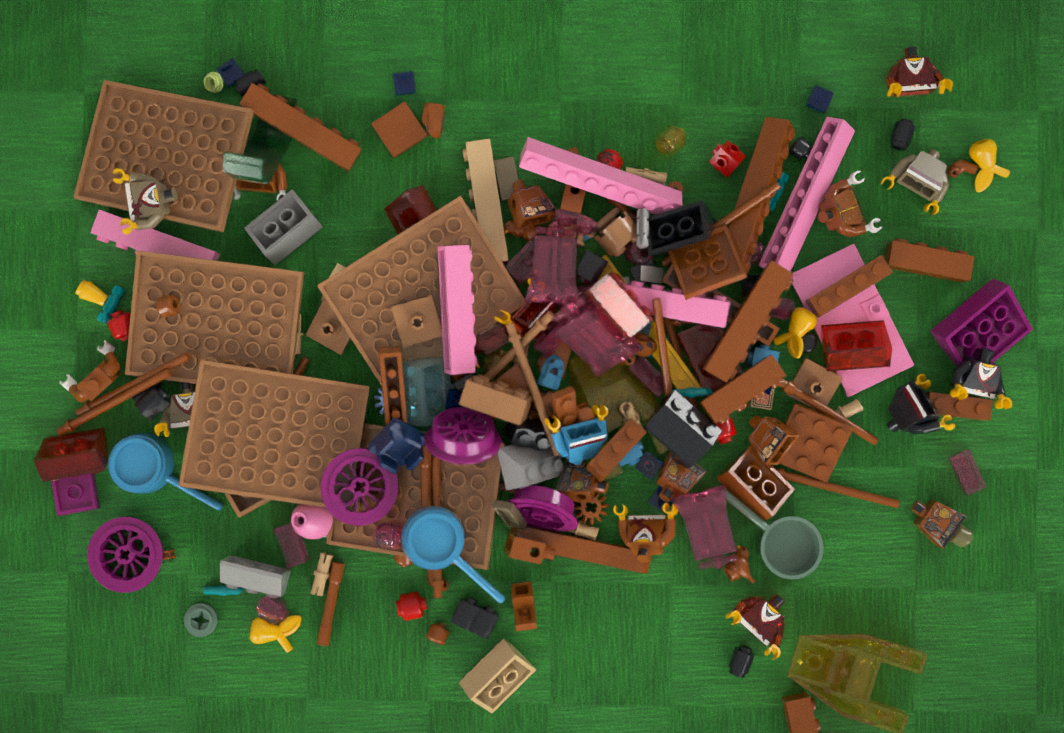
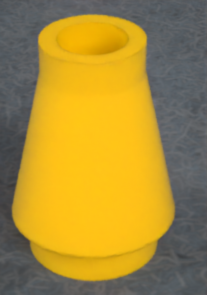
(91, 293)

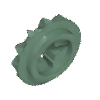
(193, 625)

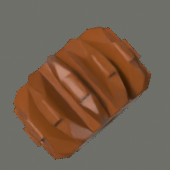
(591, 514)

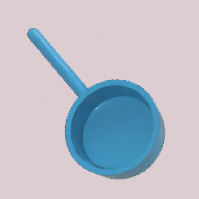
(145, 464)
(435, 539)

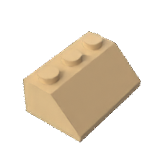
(497, 676)

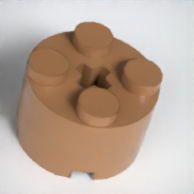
(617, 234)

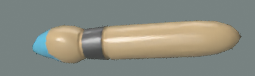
(603, 222)

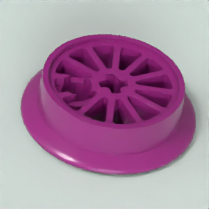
(463, 436)
(337, 506)
(545, 508)
(100, 566)

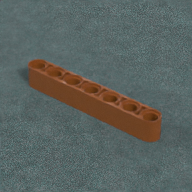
(588, 550)

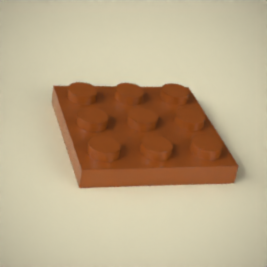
(707, 264)
(818, 444)

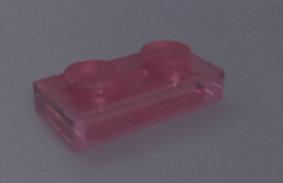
(967, 472)

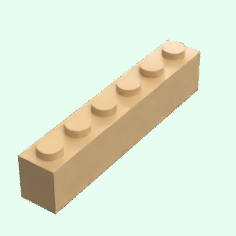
(485, 194)

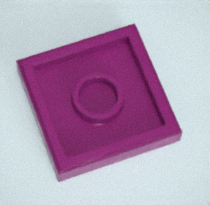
(75, 494)

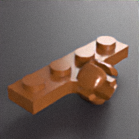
(566, 409)

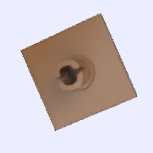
(417, 321)
(328, 329)
(816, 382)

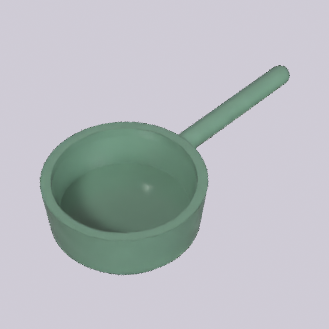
(787, 545)

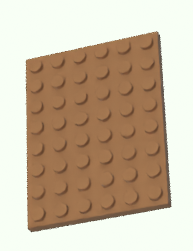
(169, 139)
(409, 270)
(224, 316)
(270, 433)
(465, 491)

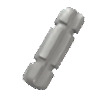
(642, 228)

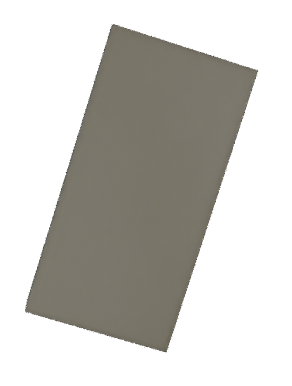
(506, 176)
(509, 514)

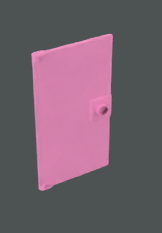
(860, 308)

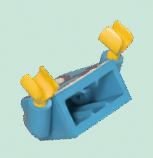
(580, 439)

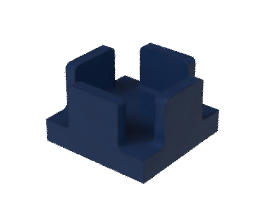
(398, 445)

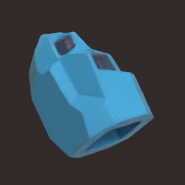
(551, 372)

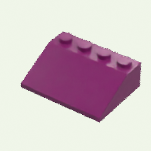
(985, 320)

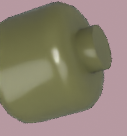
(962, 536)

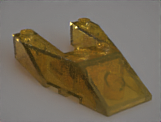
(612, 390)
(844, 670)

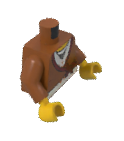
(647, 533)

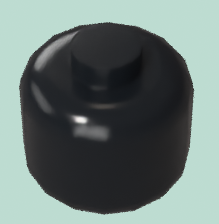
(800, 148)
(809, 343)

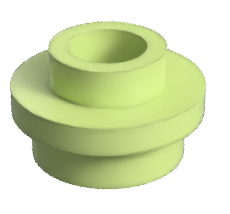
(213, 82)

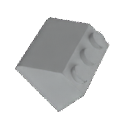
(283, 227)
(528, 465)
(254, 576)

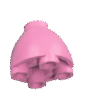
(311, 521)

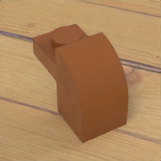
(523, 606)

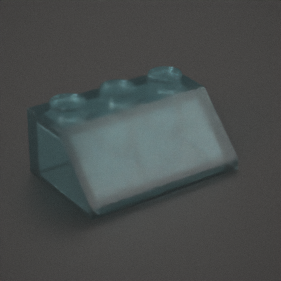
(425, 389)

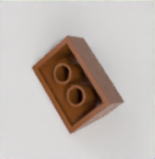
(755, 483)

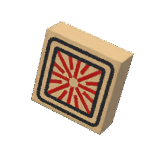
(764, 402)

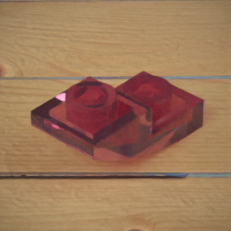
(582, 223)

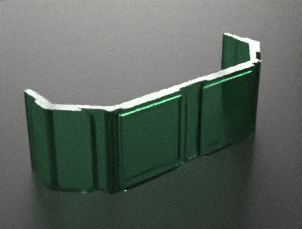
(260, 155)

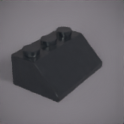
(679, 227)
(682, 428)

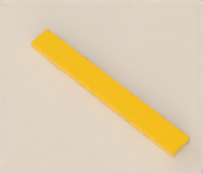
(680, 374)

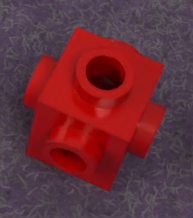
(726, 158)

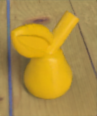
(984, 154)
(800, 323)
(264, 632)

